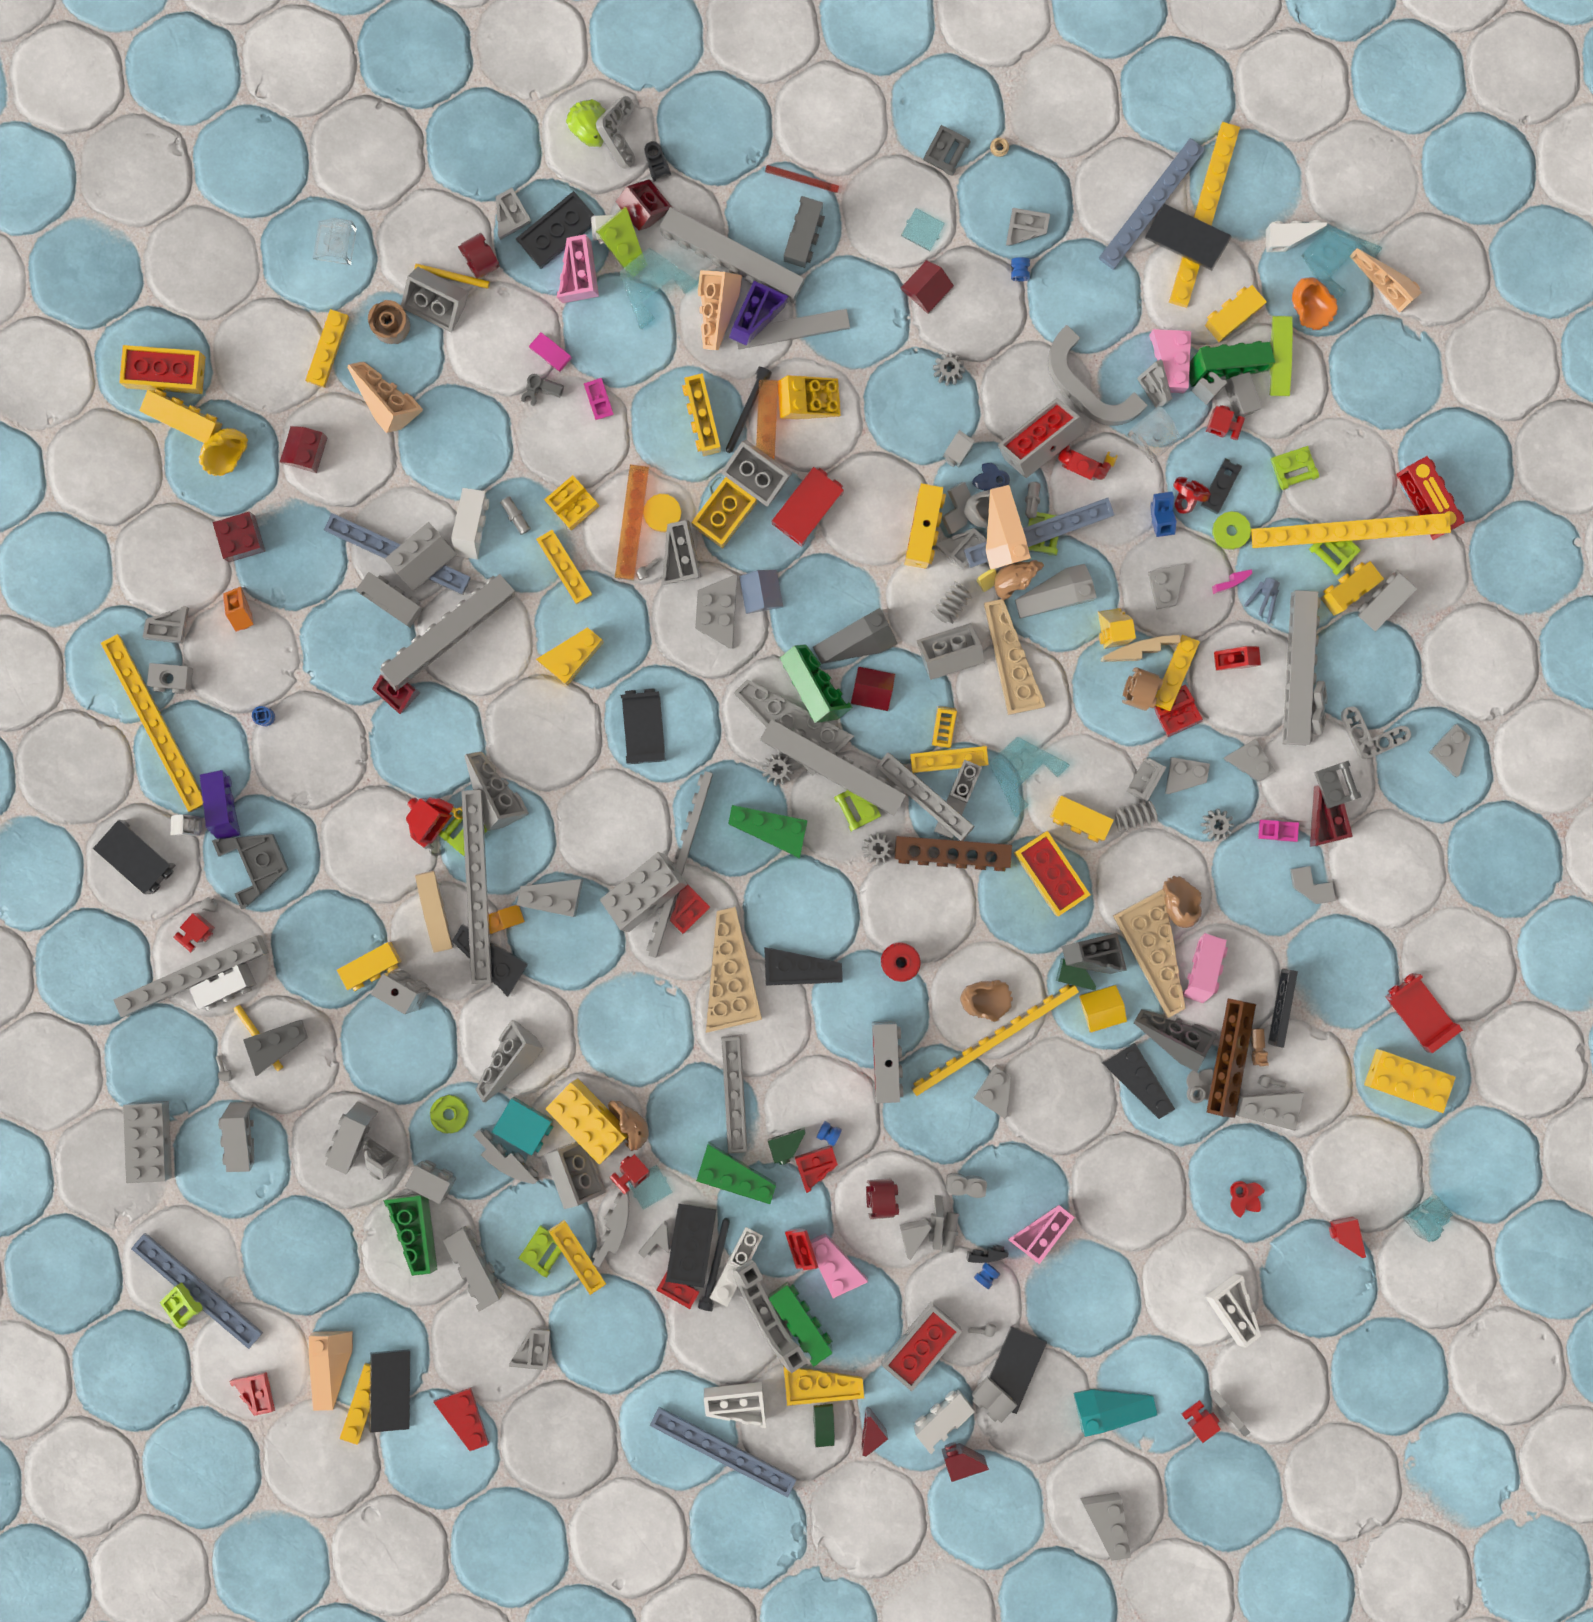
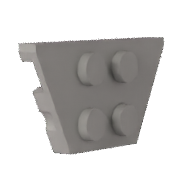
(717, 610)

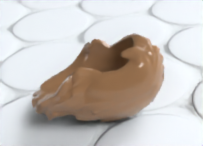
(1015, 577)
(1182, 902)
(987, 999)
(630, 1123)

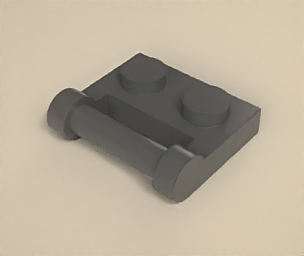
(941, 146)
(1331, 786)

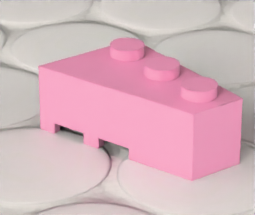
(578, 271)
(1174, 351)
(1206, 968)
(1043, 1233)
(836, 1268)

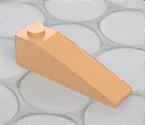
(1391, 283)
(719, 297)
(387, 404)
(1005, 533)
(328, 1364)

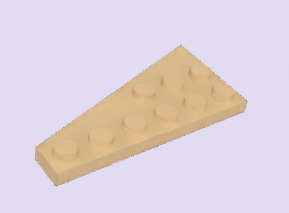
(1152, 944)
(731, 983)

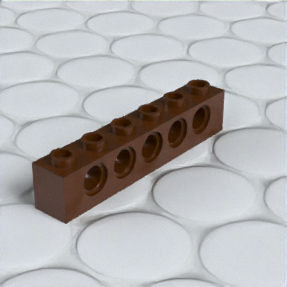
(1002, 852)
(1231, 1058)

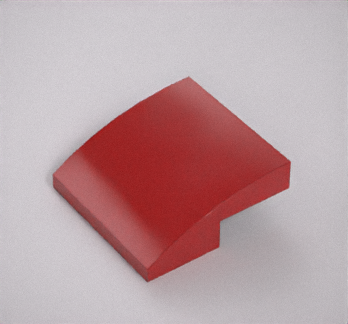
(1182, 715)
(801, 1249)

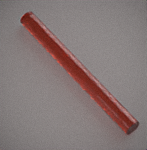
(802, 179)

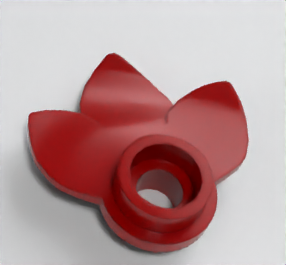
(1247, 1199)

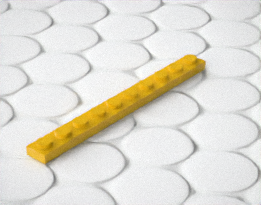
(1206, 207)
(1351, 530)
(153, 722)
(1000, 1035)

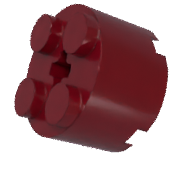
(479, 256)
(881, 1198)

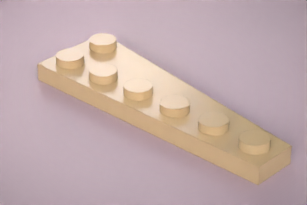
(1015, 675)

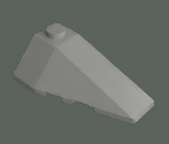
(1062, 590)

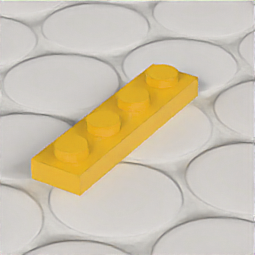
(327, 348)
(564, 567)
(1176, 672)
(948, 759)
(577, 1257)
(358, 1410)

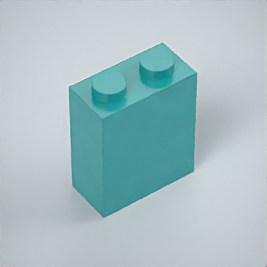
(523, 1126)

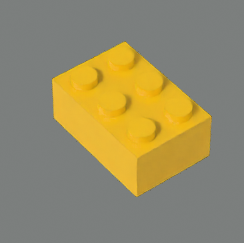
(724, 512)

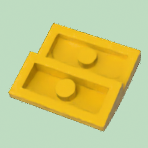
(571, 502)

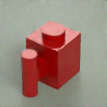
(1222, 421)
(196, 929)
(633, 1172)
(1203, 1423)

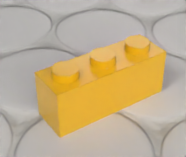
(1235, 312)
(1081, 819)
(369, 966)

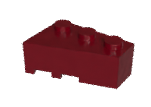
(1328, 823)

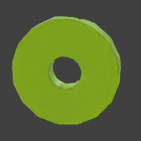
(1242, 528)
(460, 1111)

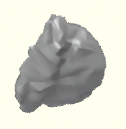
(977, 508)

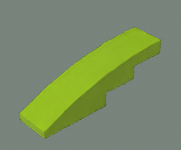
(1281, 345)

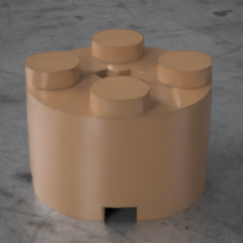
(385, 312)
(1142, 689)

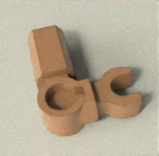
(1259, 1056)

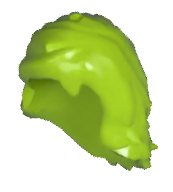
(583, 119)

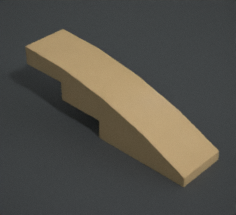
(1134, 651)
(433, 911)

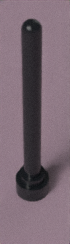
(762, 374)
(707, 1303)

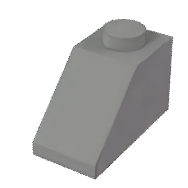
(958, 449)

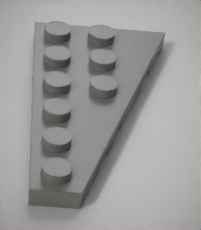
(769, 706)

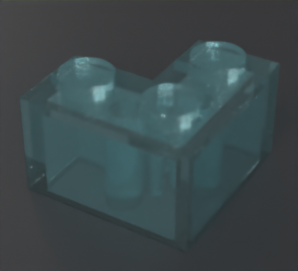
(1428, 1218)

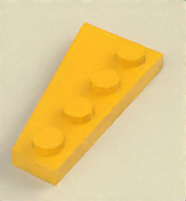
(818, 1386)

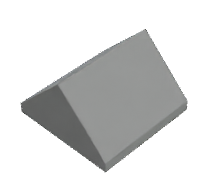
(913, 1235)

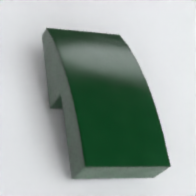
(823, 1425)

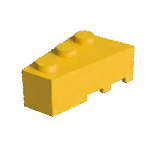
(1116, 628)
(572, 655)

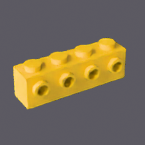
(702, 414)
(179, 416)

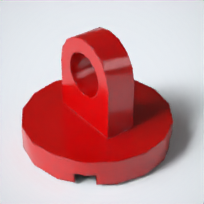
(1191, 491)

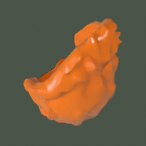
(1314, 303)

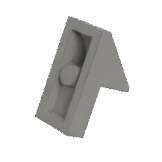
(659, 1237)

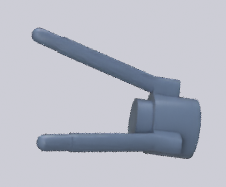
(1269, 589)

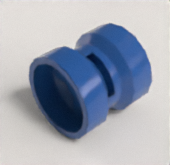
(1020, 271)
(266, 714)
(832, 1137)
(987, 1275)

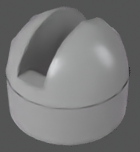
(209, 906)

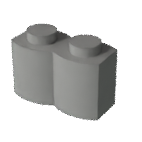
(971, 1185)
(994, 1399)

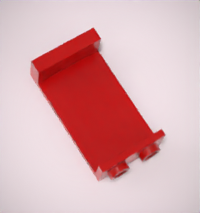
(807, 505)
(1422, 1013)

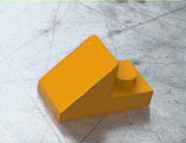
(505, 918)

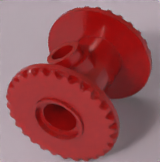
(911, 965)

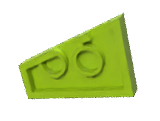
(621, 238)

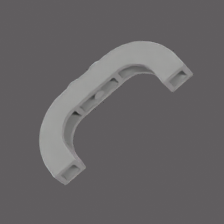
(1079, 394)
(748, 1281)

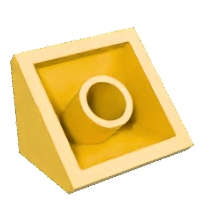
(1103, 1008)

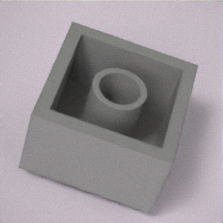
(431, 1181)

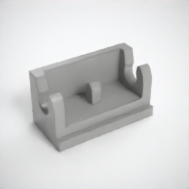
(1207, 391)
(1242, 395)
(1146, 779)

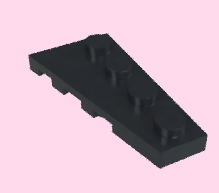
(504, 966)
(794, 968)
(1139, 1079)

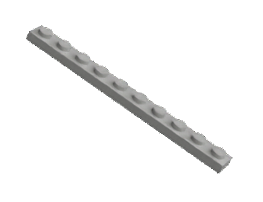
(682, 855)
(476, 887)

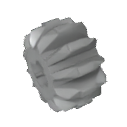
(956, 369)
(780, 763)
(1223, 828)
(882, 843)

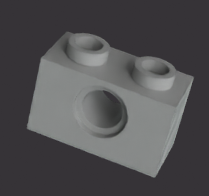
(181, 678)

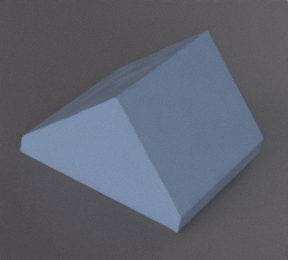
(761, 591)

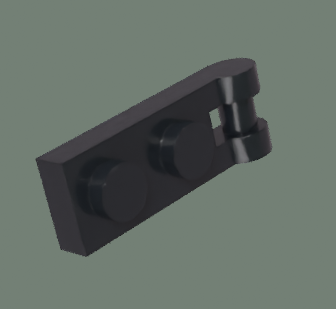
(1221, 486)

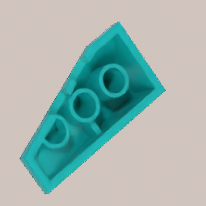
(1111, 1410)

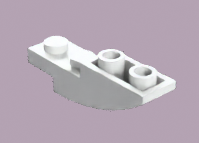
(742, 1253)

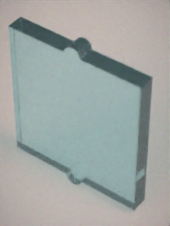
(922, 229)
(652, 1188)

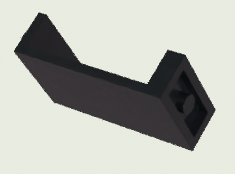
(643, 727)
(133, 858)

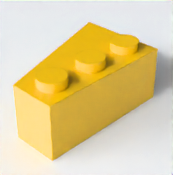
(1351, 587)

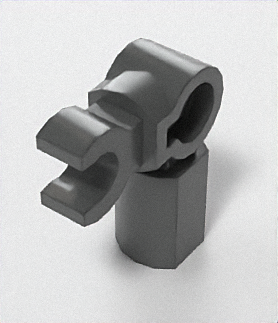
(535, 383)

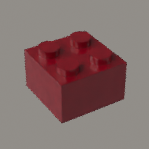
(239, 536)

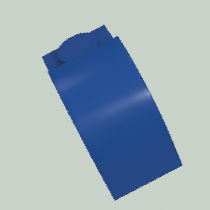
(1162, 514)

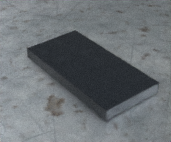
(549, 234)
(1188, 237)
(1282, 1008)
(691, 1245)
(1017, 1363)
(389, 1391)

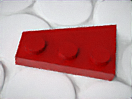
(464, 1418)

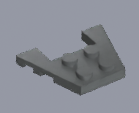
(261, 859)

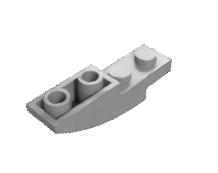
(960, 792)
(511, 1165)
(617, 1222)

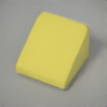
(987, 580)

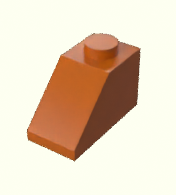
(237, 609)

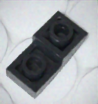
(993, 1254)

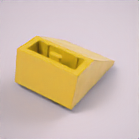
(808, 397)

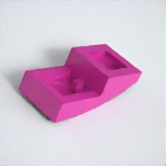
(550, 352)
(598, 399)
(1235, 579)
(1278, 830)

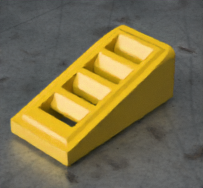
(947, 710)

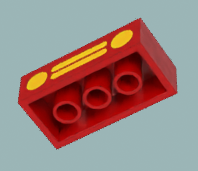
(1428, 492)

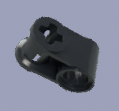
(657, 164)

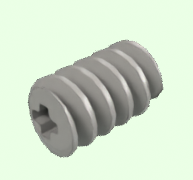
(952, 603)
(1135, 815)

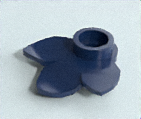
(988, 479)

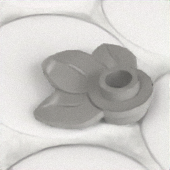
(1201, 1083)

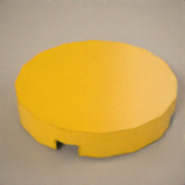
(660, 511)

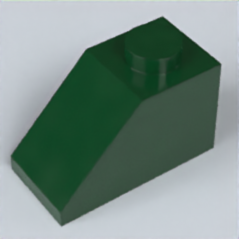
(1074, 976)
(785, 1145)

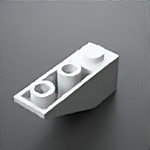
(1285, 236)
(185, 825)

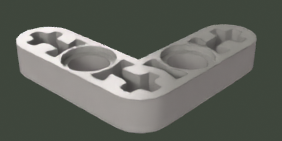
(625, 157)
(1366, 739)

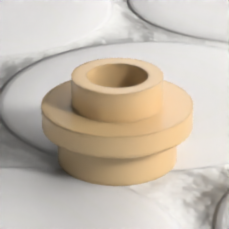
(1002, 142)

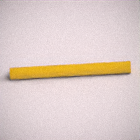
(455, 276)
(253, 1030)

